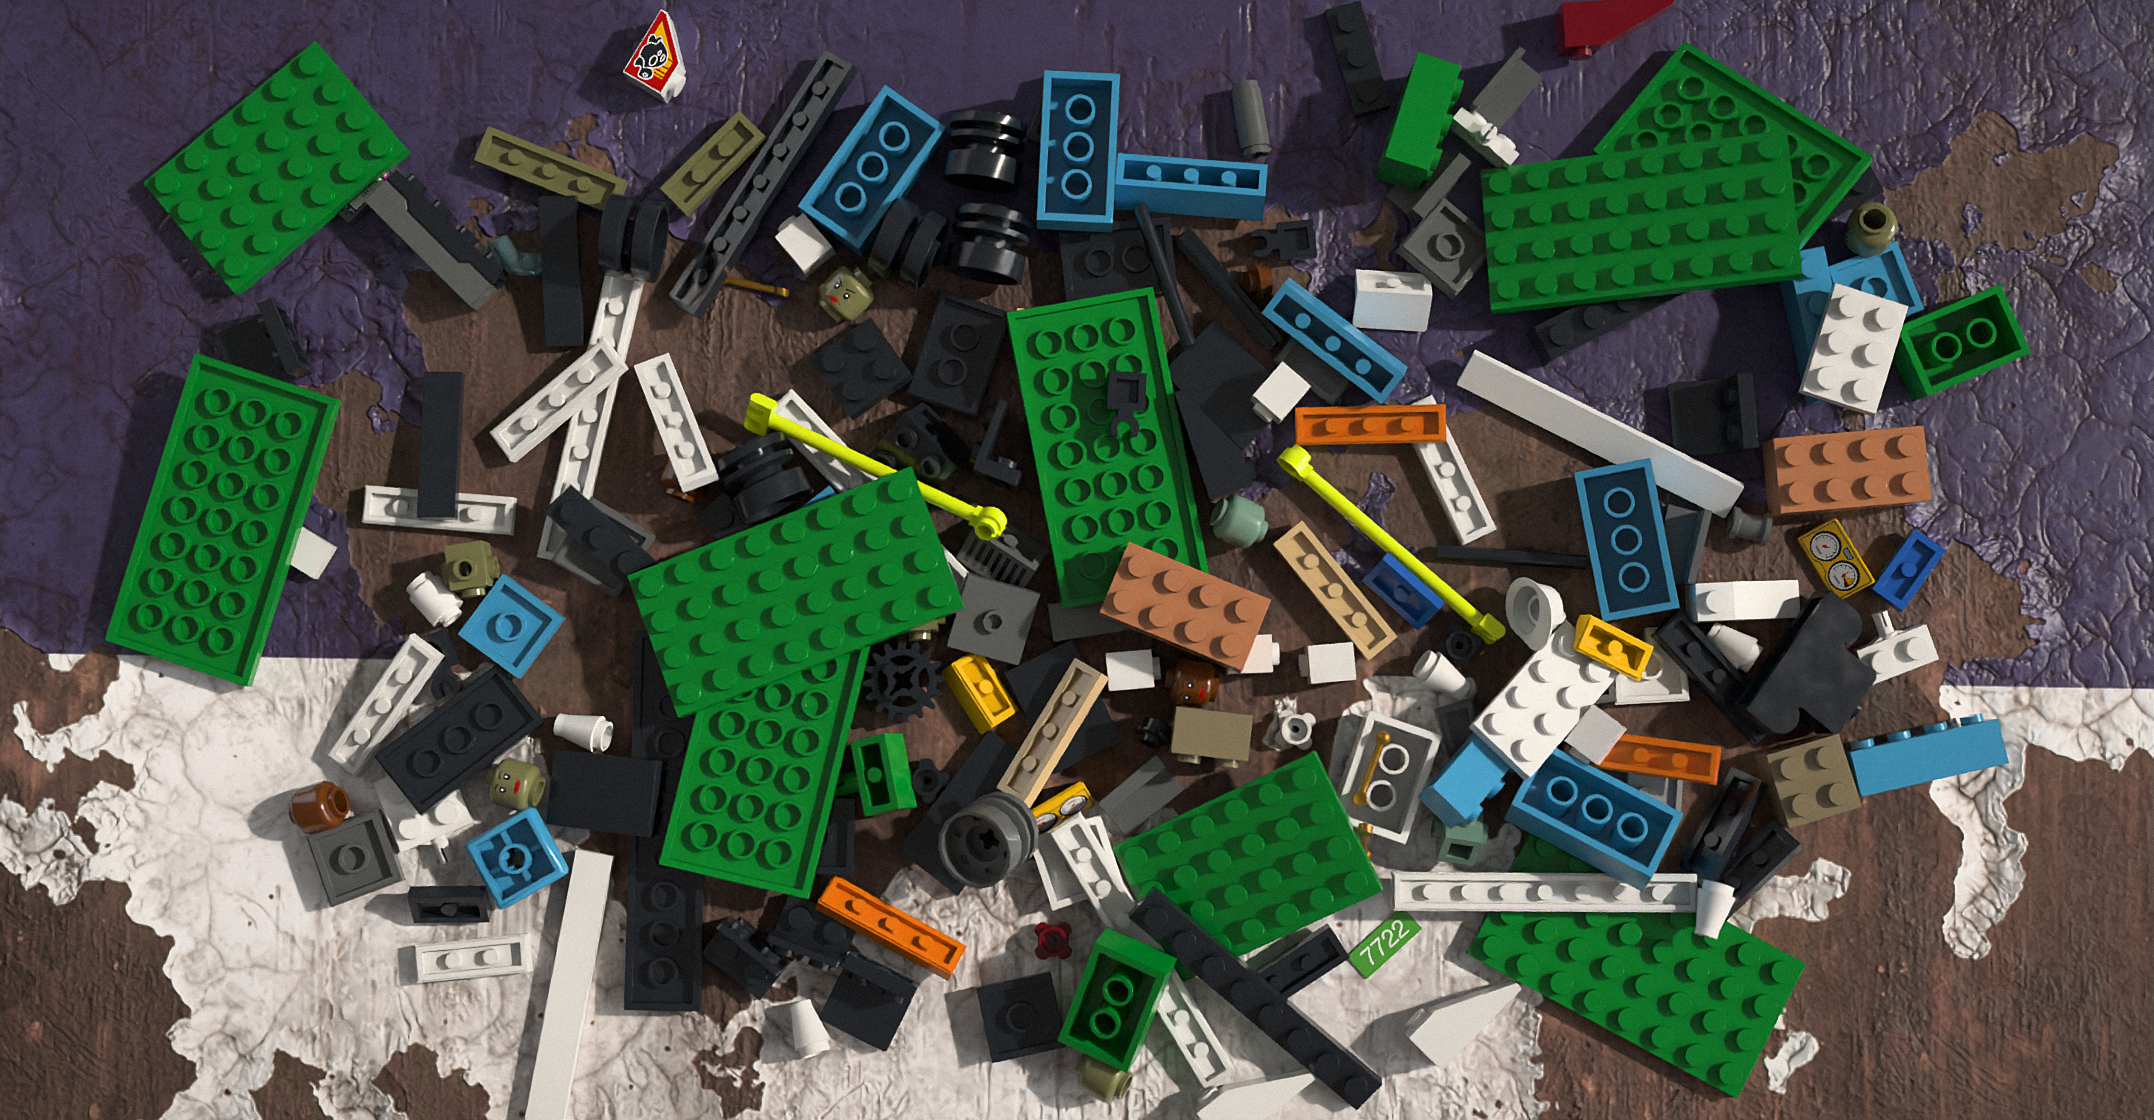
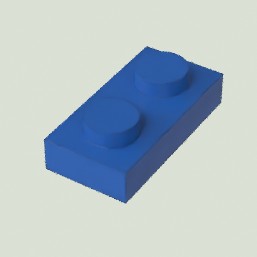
(1906, 570)
(1403, 591)

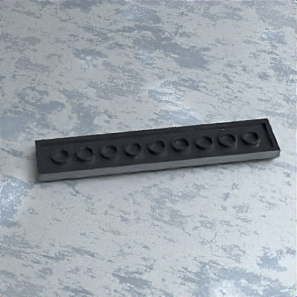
(662, 901)

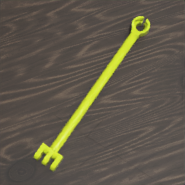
(761, 417)
(1296, 464)

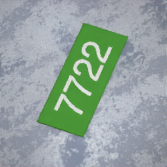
(1384, 942)

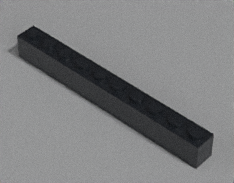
(1594, 320)

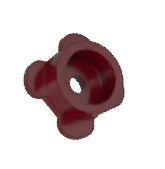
(1045, 948)

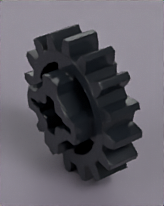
(891, 670)

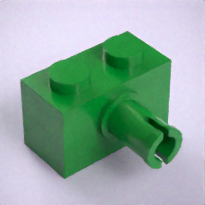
(879, 775)

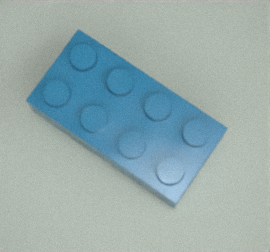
(1078, 151)
(873, 170)
(1626, 540)
(1595, 818)

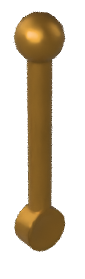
(757, 286)
(1359, 797)
(1365, 831)

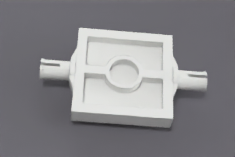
(432, 828)

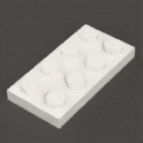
(1542, 703)

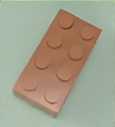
(1846, 471)
(1184, 607)

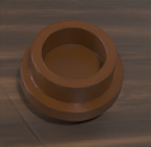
(1258, 281)

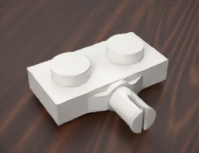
(1479, 135)
(1896, 650)

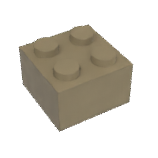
(1210, 735)
(1808, 780)

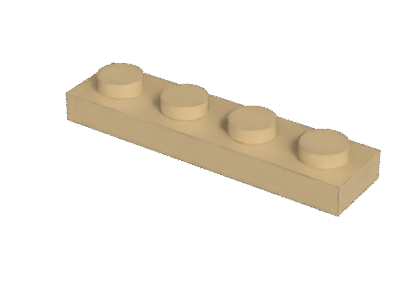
(1334, 590)
(1052, 732)

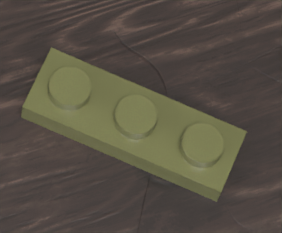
(713, 163)

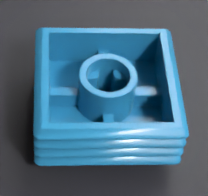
(493, 852)

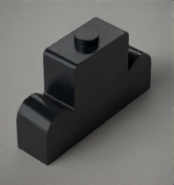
(1809, 673)

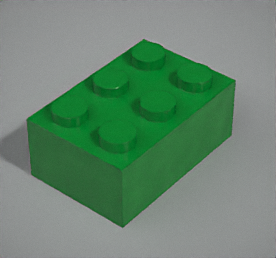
(1420, 122)
(1958, 343)
(1116, 999)

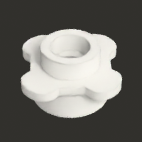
(1302, 737)

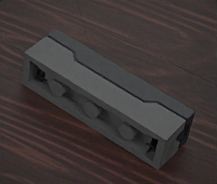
(436, 240)

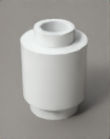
(435, 599)

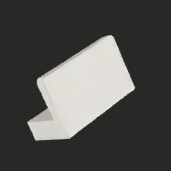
(1391, 300)

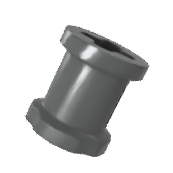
(1748, 526)

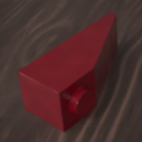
(1594, 25)

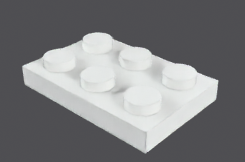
(1853, 349)

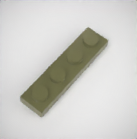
(547, 169)

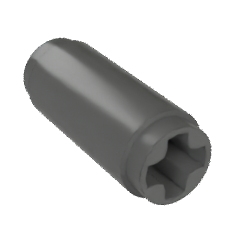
(1250, 119)

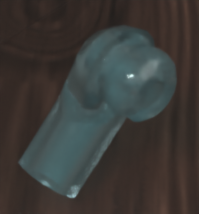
(517, 262)

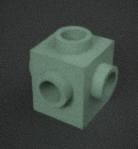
(1461, 842)

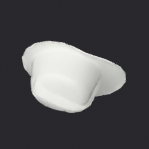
(1533, 611)

